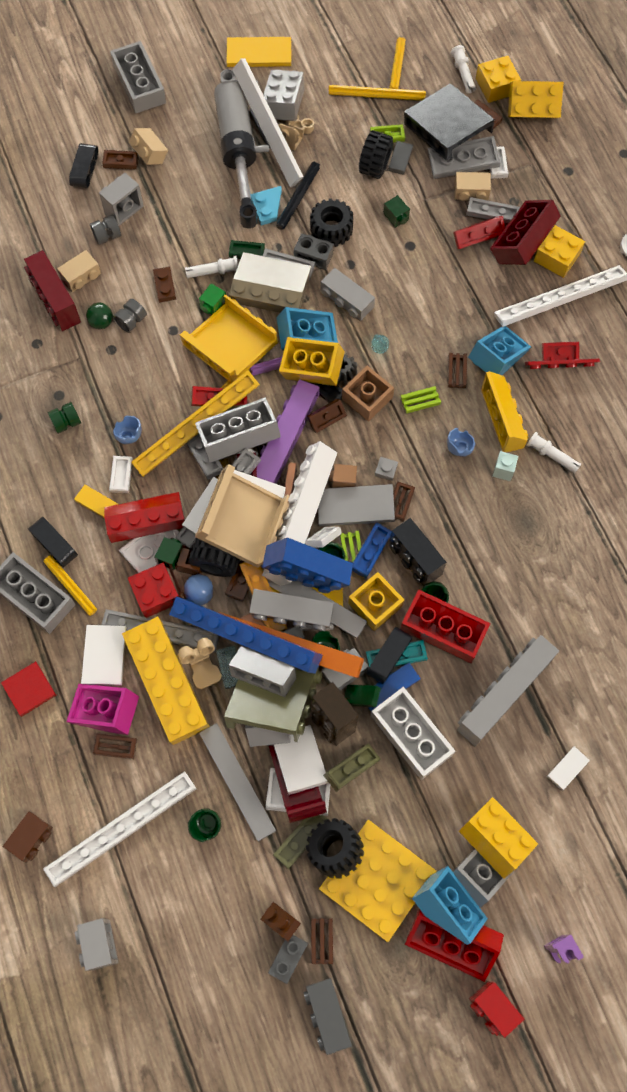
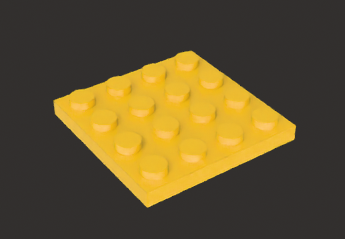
(383, 883)

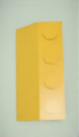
(503, 412)

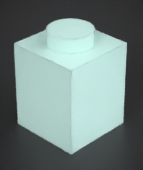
(505, 466)

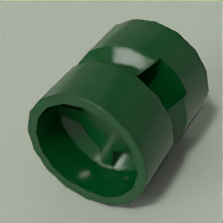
(64, 417)

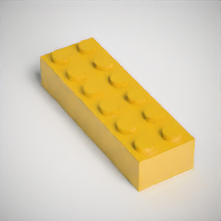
(165, 680)

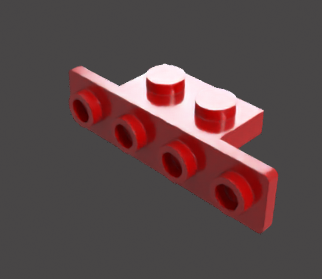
(561, 353)

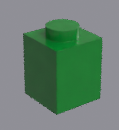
(212, 299)

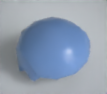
(128, 430)
(460, 443)
(198, 589)

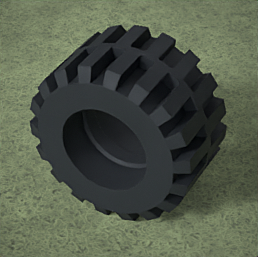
(375, 154)
(331, 211)
(213, 560)
(322, 839)

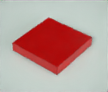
(28, 689)

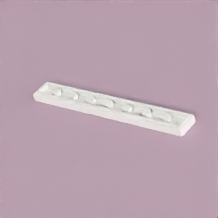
(267, 123)
(560, 296)
(119, 829)

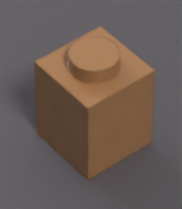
(343, 476)

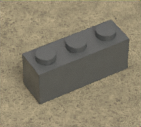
(327, 1016)

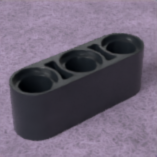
(83, 165)
(53, 541)
(389, 655)

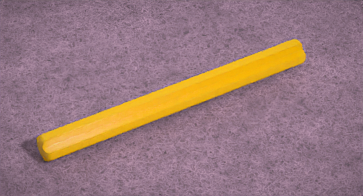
(377, 92)

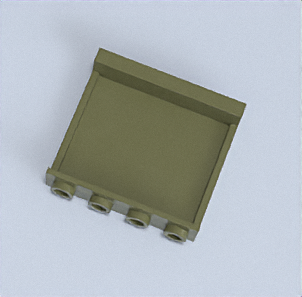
(270, 711)

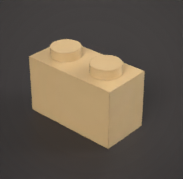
(148, 146)
(472, 185)
(79, 271)

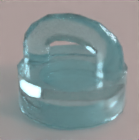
(380, 343)

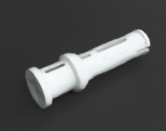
(462, 63)
(221, 266)
(546, 448)

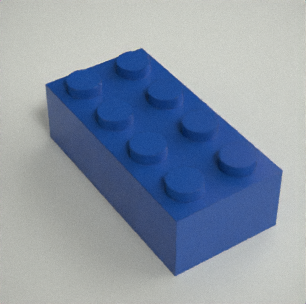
(307, 565)

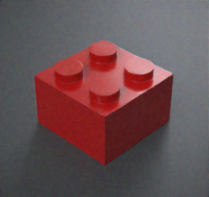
(153, 590)
(496, 1009)

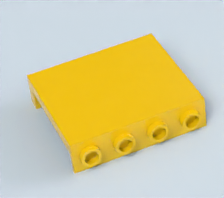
(231, 340)

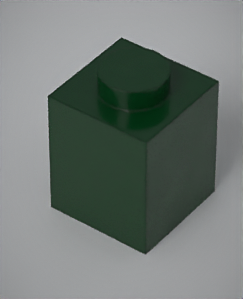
(396, 211)
(169, 552)

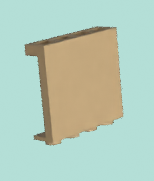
(242, 517)

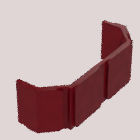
(300, 804)

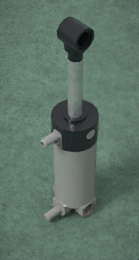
(237, 139)

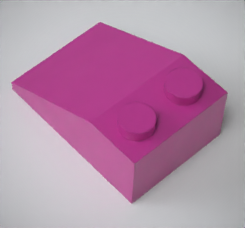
(103, 708)

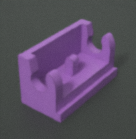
(565, 947)

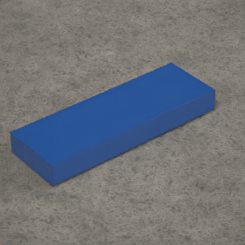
(371, 550)
(403, 677)

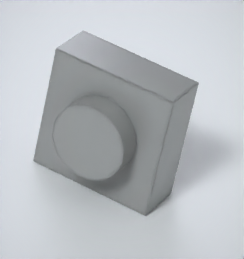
(386, 468)

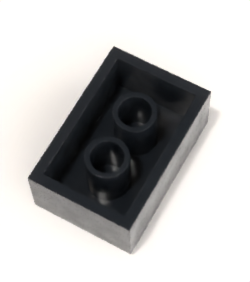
(416, 552)

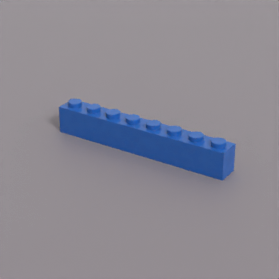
(246, 635)

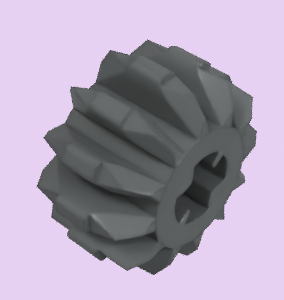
(349, 370)

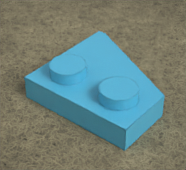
(267, 204)

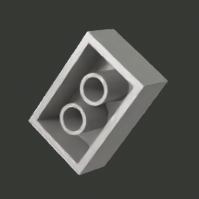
(284, 93)

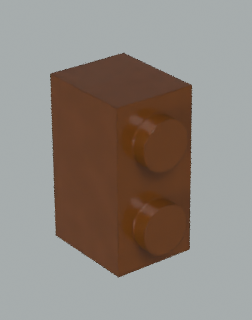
(28, 837)

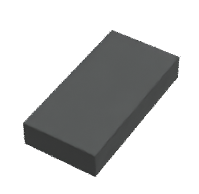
(400, 157)

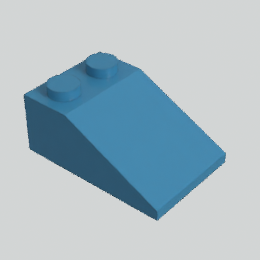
(306, 325)
(498, 351)
(450, 905)

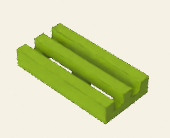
(392, 131)
(430, 394)
(349, 536)

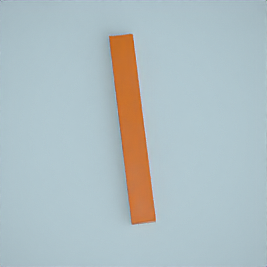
(331, 658)

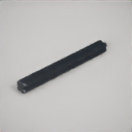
(298, 195)

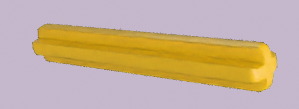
(397, 64)
(70, 585)

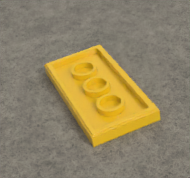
(259, 51)

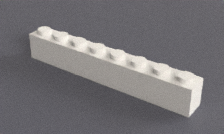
(305, 498)

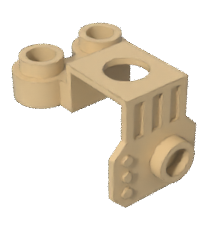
(294, 131)
(204, 672)

